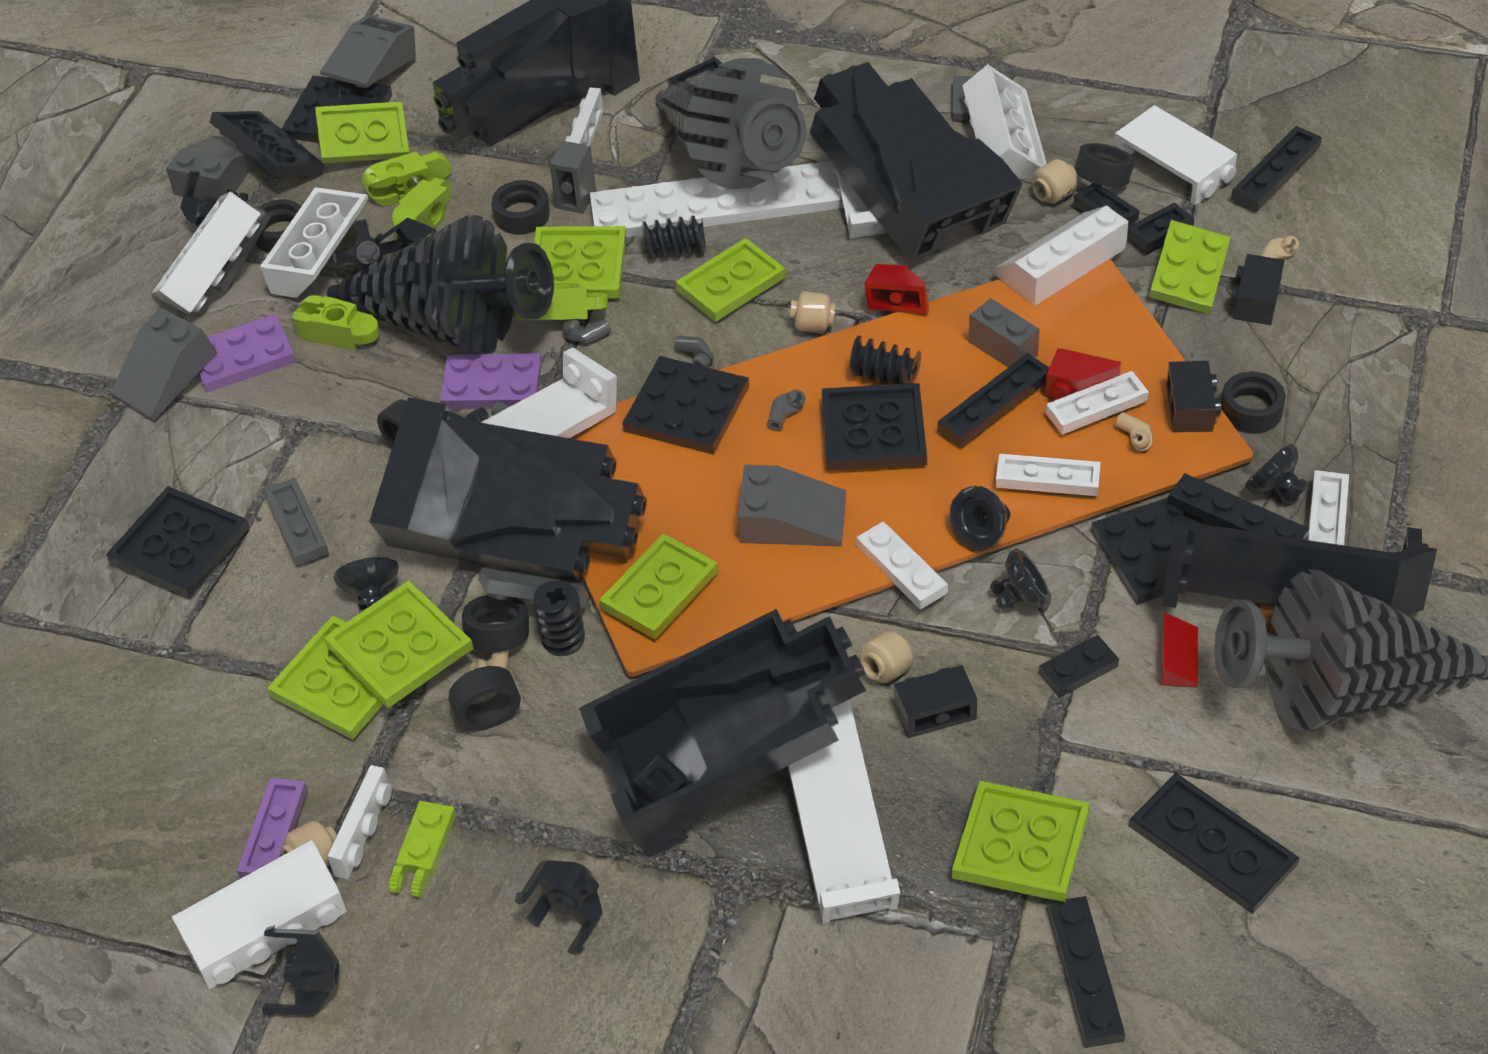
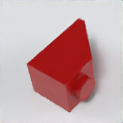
(895, 290)
(1077, 371)

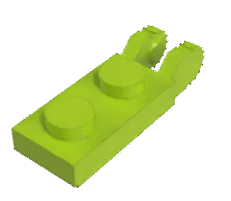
(422, 846)

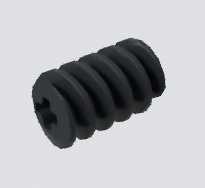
(674, 236)
(883, 364)
(559, 617)

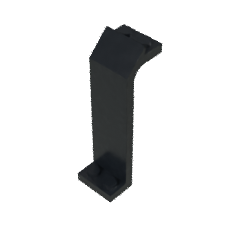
(1261, 566)

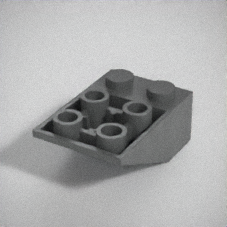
(371, 51)

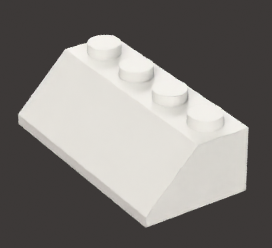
(1004, 120)
(310, 240)
(207, 253)
(1065, 254)
(228, 927)

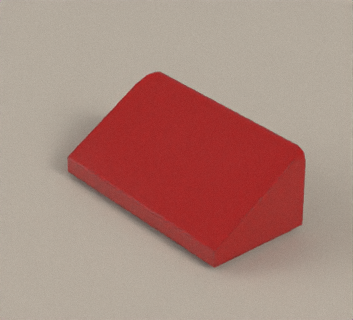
(1179, 652)

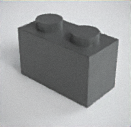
(572, 176)
(1002, 333)

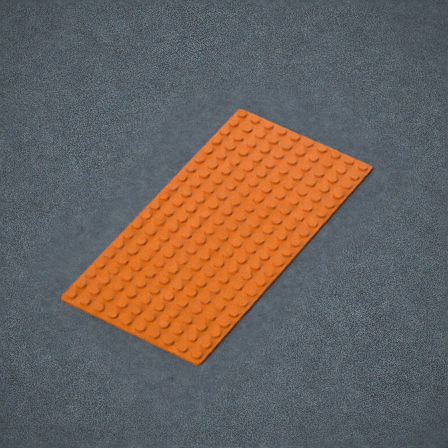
(699, 493)

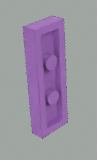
(274, 819)

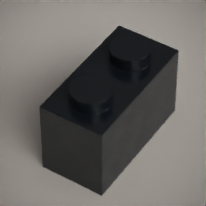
(1258, 289)
(1192, 396)
(935, 701)

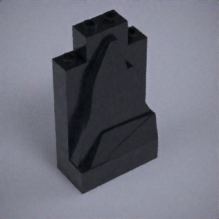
(535, 63)
(909, 160)
(503, 495)
(722, 719)

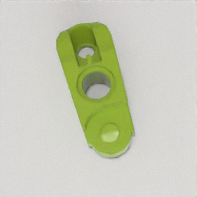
(394, 178)
(424, 203)
(572, 302)
(334, 323)

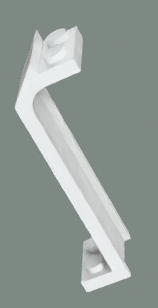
(567, 406)
(842, 827)

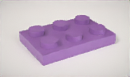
(246, 353)
(486, 378)

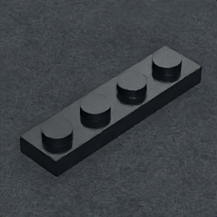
(1276, 168)
(993, 400)
(1230, 510)
(1086, 972)

